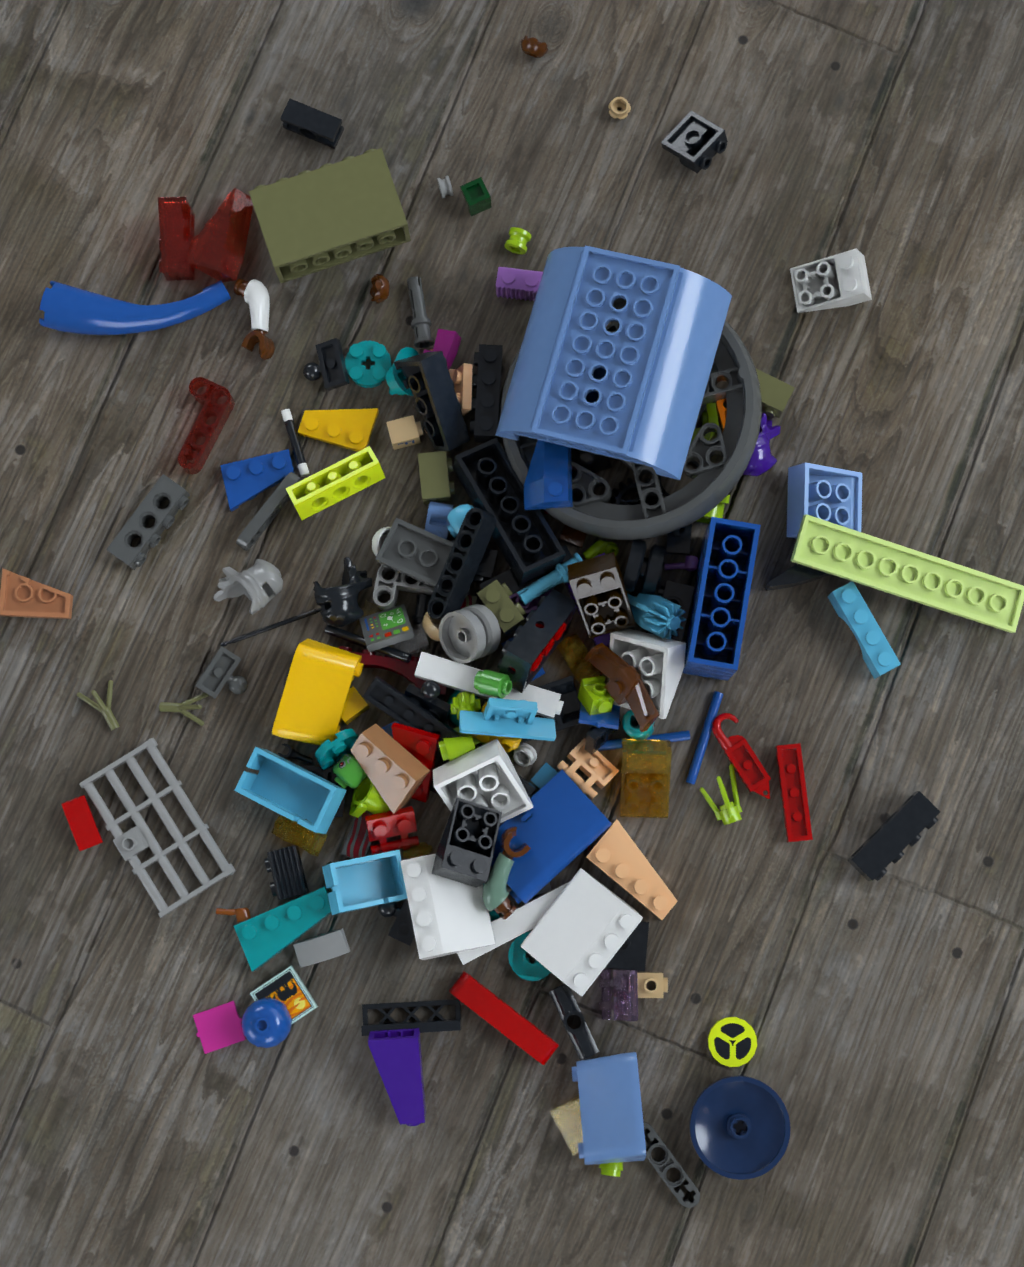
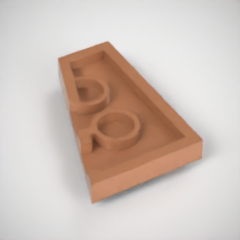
(32, 599)

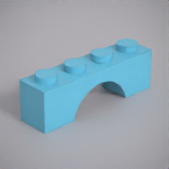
(873, 643)

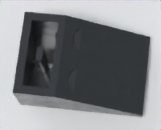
(467, 843)

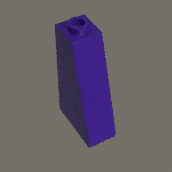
(401, 1070)

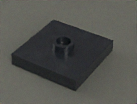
(633, 951)

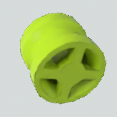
(517, 240)

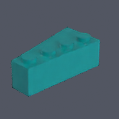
(278, 928)

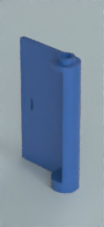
(557, 833)

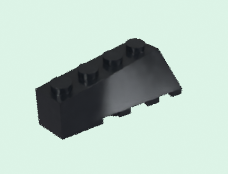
(435, 399)

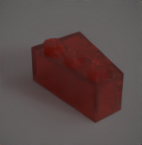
(176, 234)

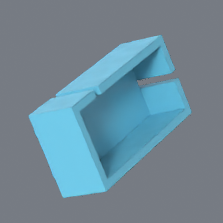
(291, 790)

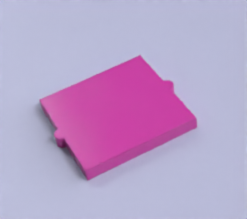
(219, 1027)

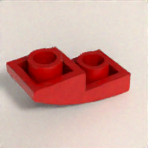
(82, 822)

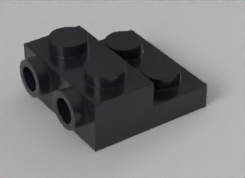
(695, 142)

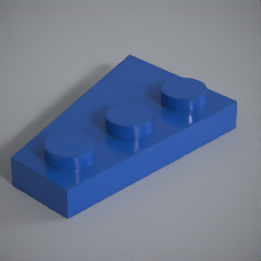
(254, 475)

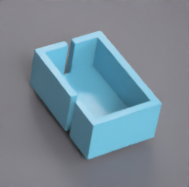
(365, 882)

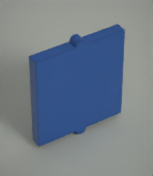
(606, 720)

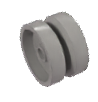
(469, 633)

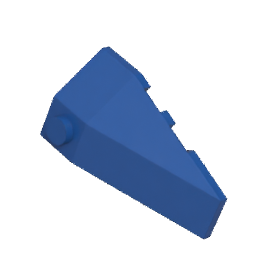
(549, 477)

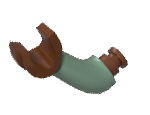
(494, 890)

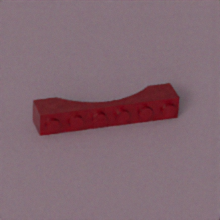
(399, 667)

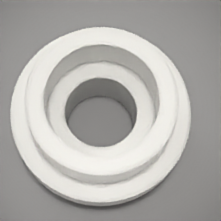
(525, 755)

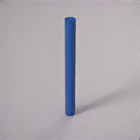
(673, 737)
(704, 738)

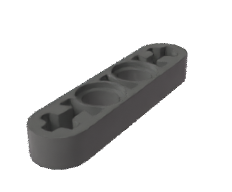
(266, 513)
(666, 1163)

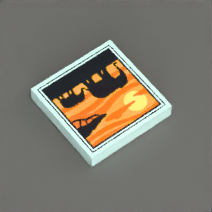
(290, 990)

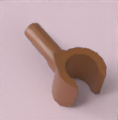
(242, 914)

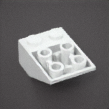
(831, 282)

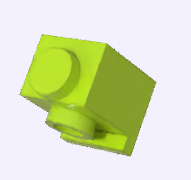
(595, 696)

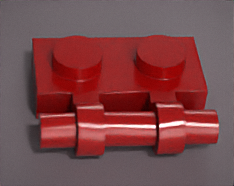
(389, 825)

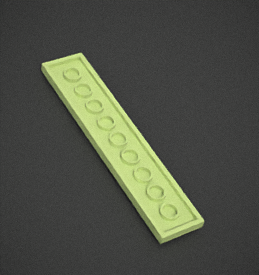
(908, 573)

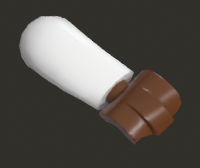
(259, 304)

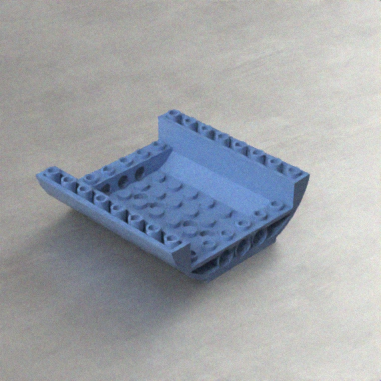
(652, 363)

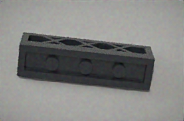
(424, 1026)

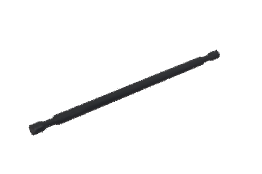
(270, 627)

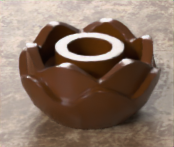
(533, 47)
(380, 288)

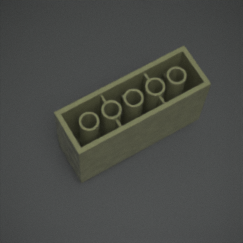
(330, 215)

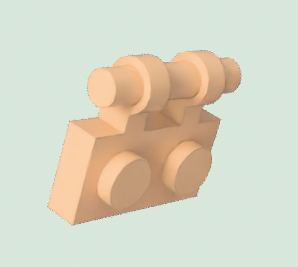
(593, 765)

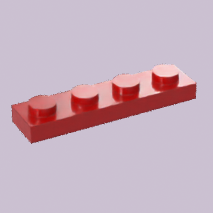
(793, 792)

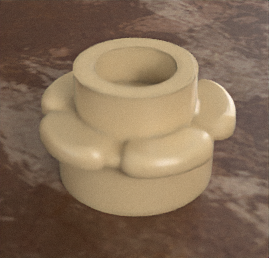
(623, 104)

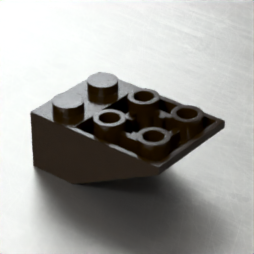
(601, 595)

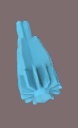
(656, 614)

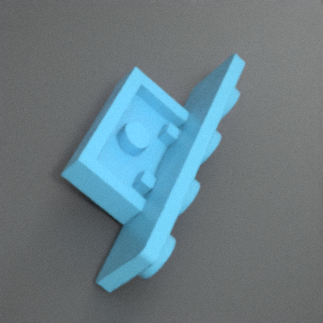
(508, 719)

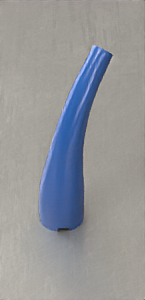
(94, 314)

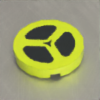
(732, 1041)

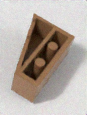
(389, 766)

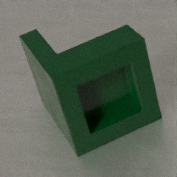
(476, 196)

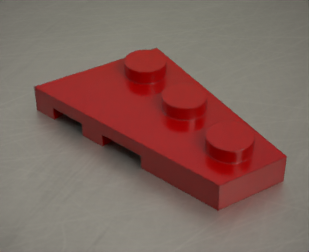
(422, 746)

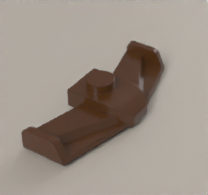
(624, 684)

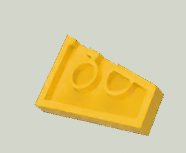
(340, 427)

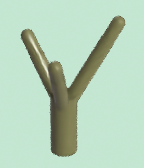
(182, 707)
(105, 710)

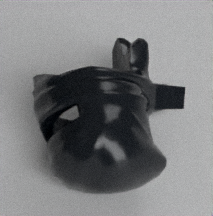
(340, 602)

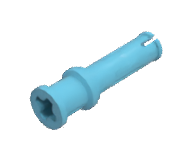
(548, 581)

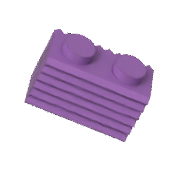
(517, 283)

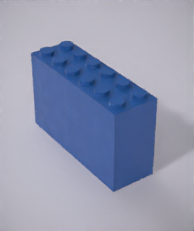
(721, 598)

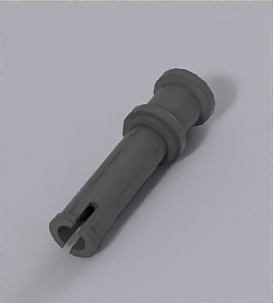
(420, 322)

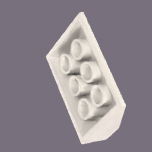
(444, 912)
(581, 932)

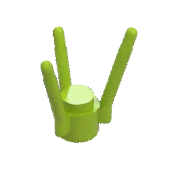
(729, 811)

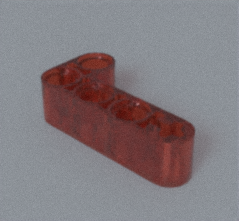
(201, 428)

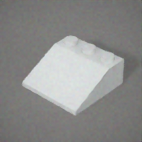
(656, 660)
(485, 779)

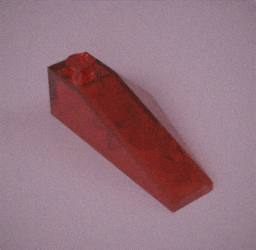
(223, 240)

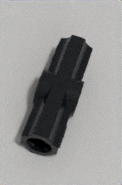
(581, 1036)

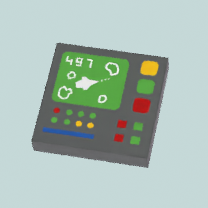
(386, 628)

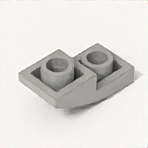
(321, 948)

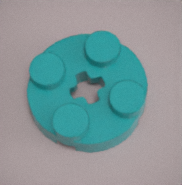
(368, 350)
(331, 752)
(521, 964)

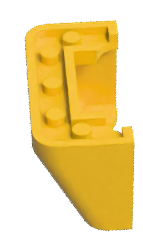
(315, 692)

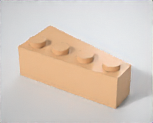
(627, 866)

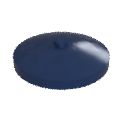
(739, 1127)

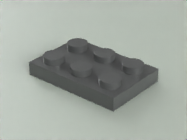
(414, 552)

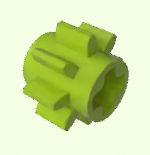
(466, 702)

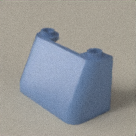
(610, 1109)

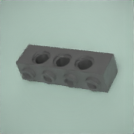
(149, 509)

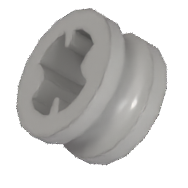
(445, 186)

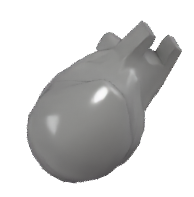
(258, 583)

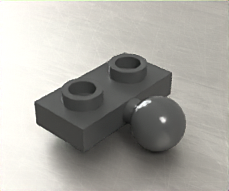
(220, 672)

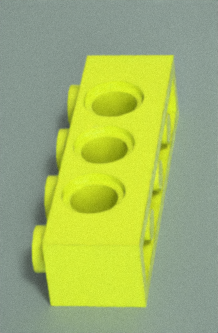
(335, 483)

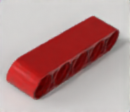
(504, 1018)

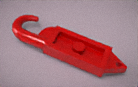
(742, 758)

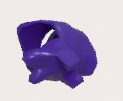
(762, 458)

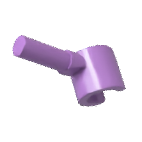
(690, 564)

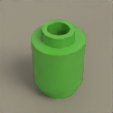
(493, 683)

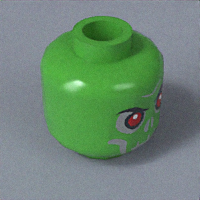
(349, 772)

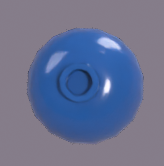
(266, 1022)

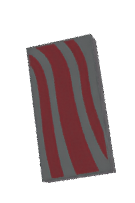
(357, 842)

